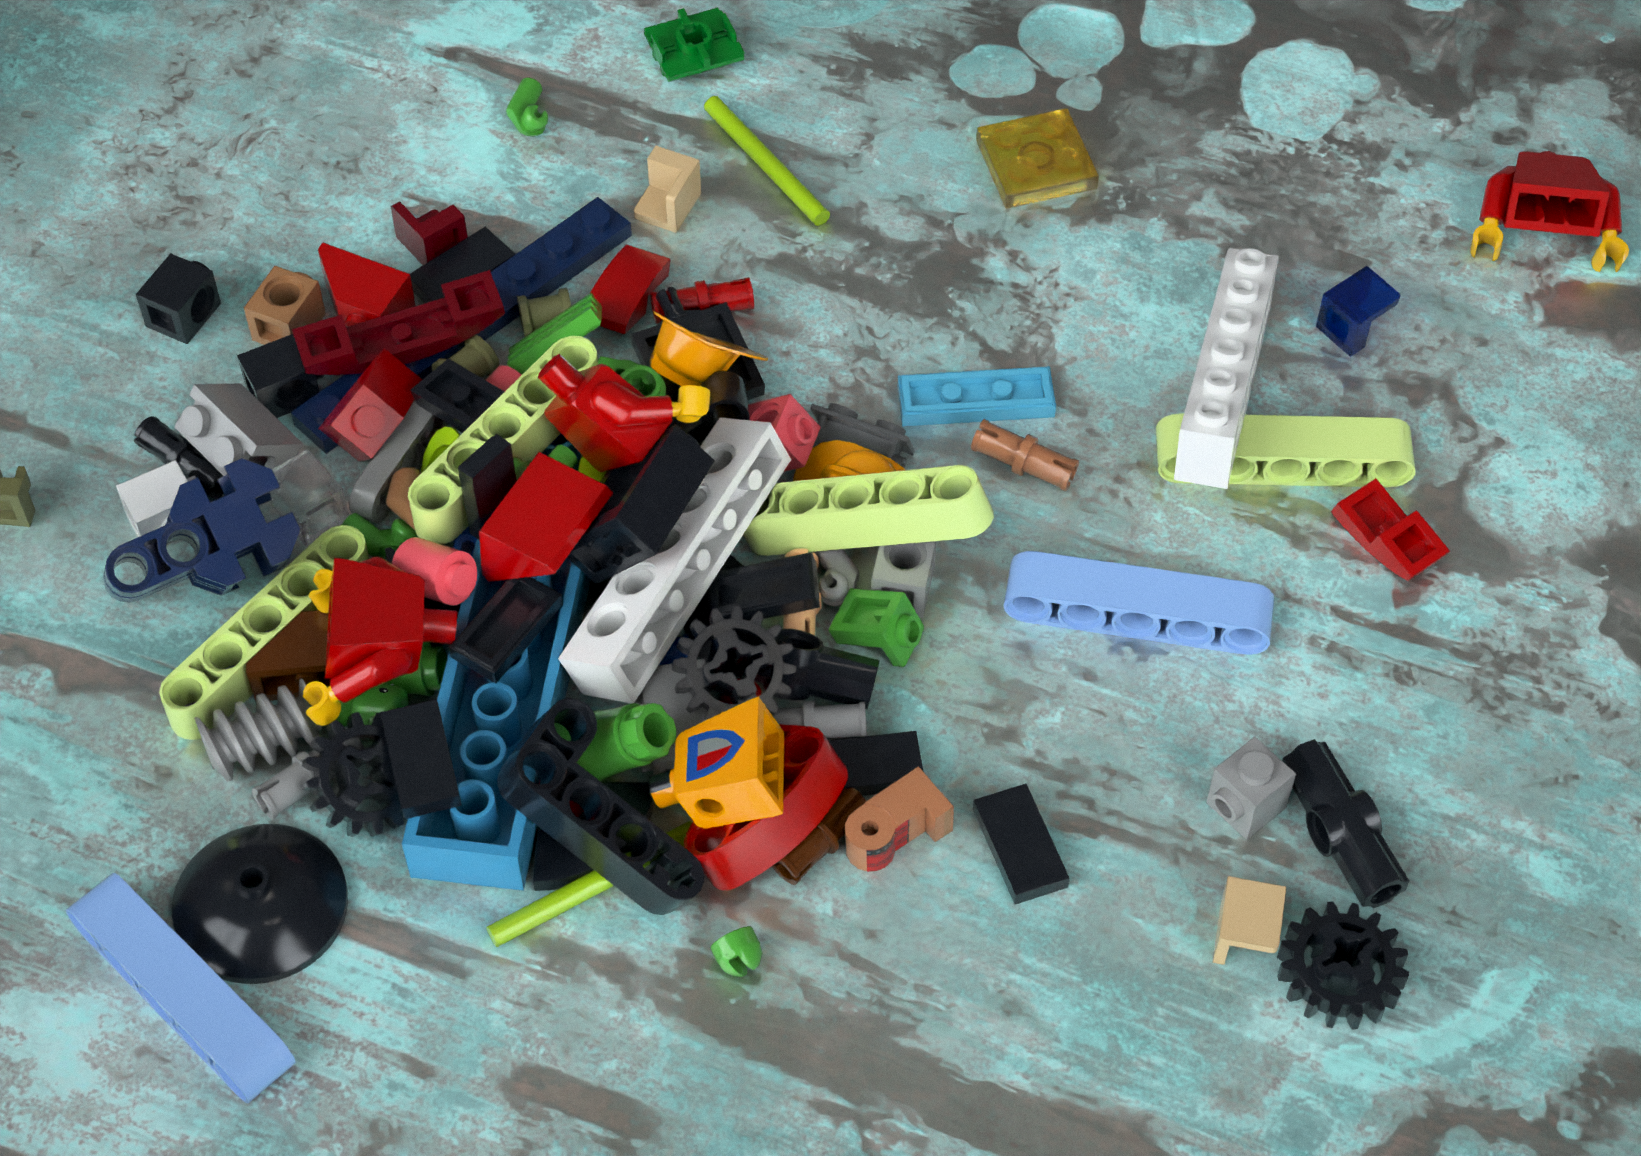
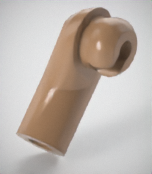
(397, 493)

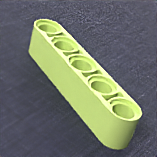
(517, 417)
(1307, 451)
(871, 511)
(203, 673)

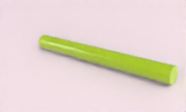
(767, 161)
(560, 900)

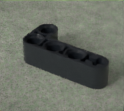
(605, 813)

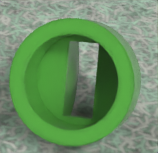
(737, 951)

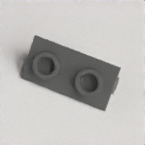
(842, 424)

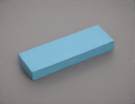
(976, 396)

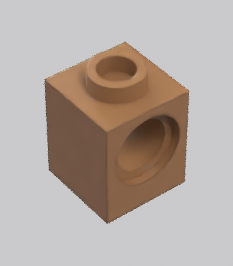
(283, 303)

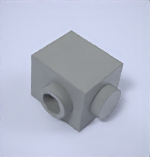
(1250, 788)

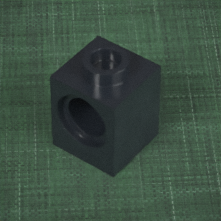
(178, 298)
(278, 376)

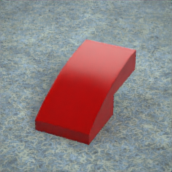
(626, 286)
(1384, 530)

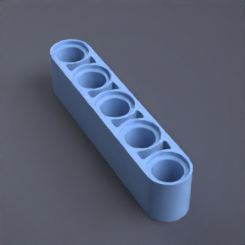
(1139, 602)
(181, 987)

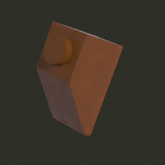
(291, 656)

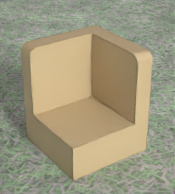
(671, 189)
(1249, 917)

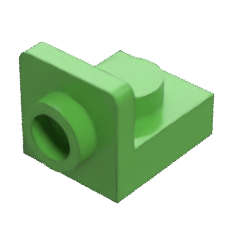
(880, 621)

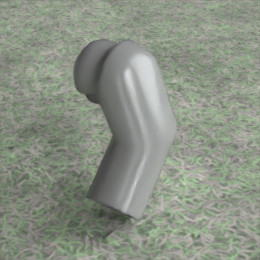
(839, 576)

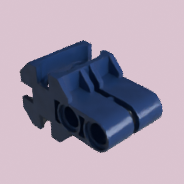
(216, 531)

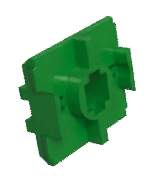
(694, 44)

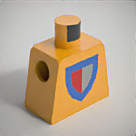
(726, 768)

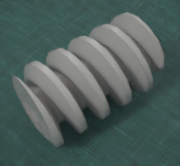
(258, 731)

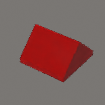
(539, 520)

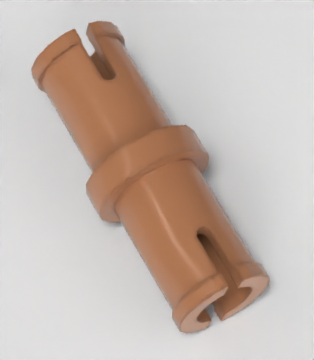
(1024, 455)

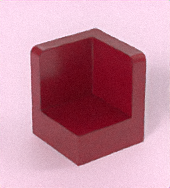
(429, 233)

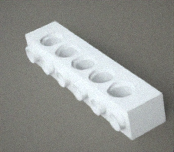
(1226, 369)
(652, 600)

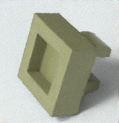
(15, 501)

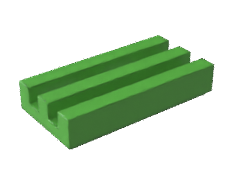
(574, 321)

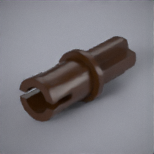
(821, 840)

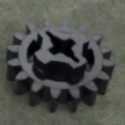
(725, 645)
(342, 761)
(1342, 965)

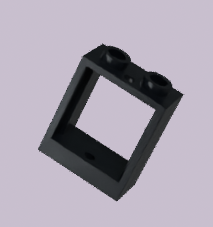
(643, 506)

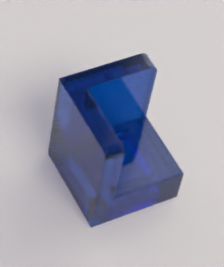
(1352, 306)

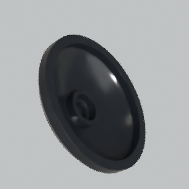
(267, 928)

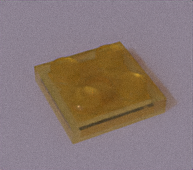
(1036, 158)

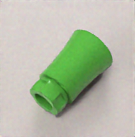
(626, 739)

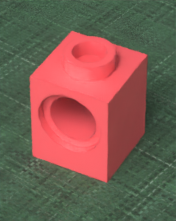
(792, 424)

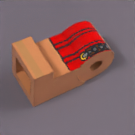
(895, 819)

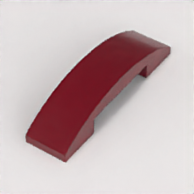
(408, 335)

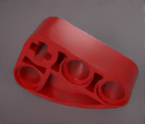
(746, 849)

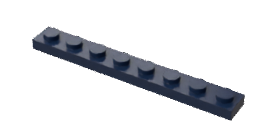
(531, 272)

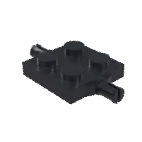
(712, 322)

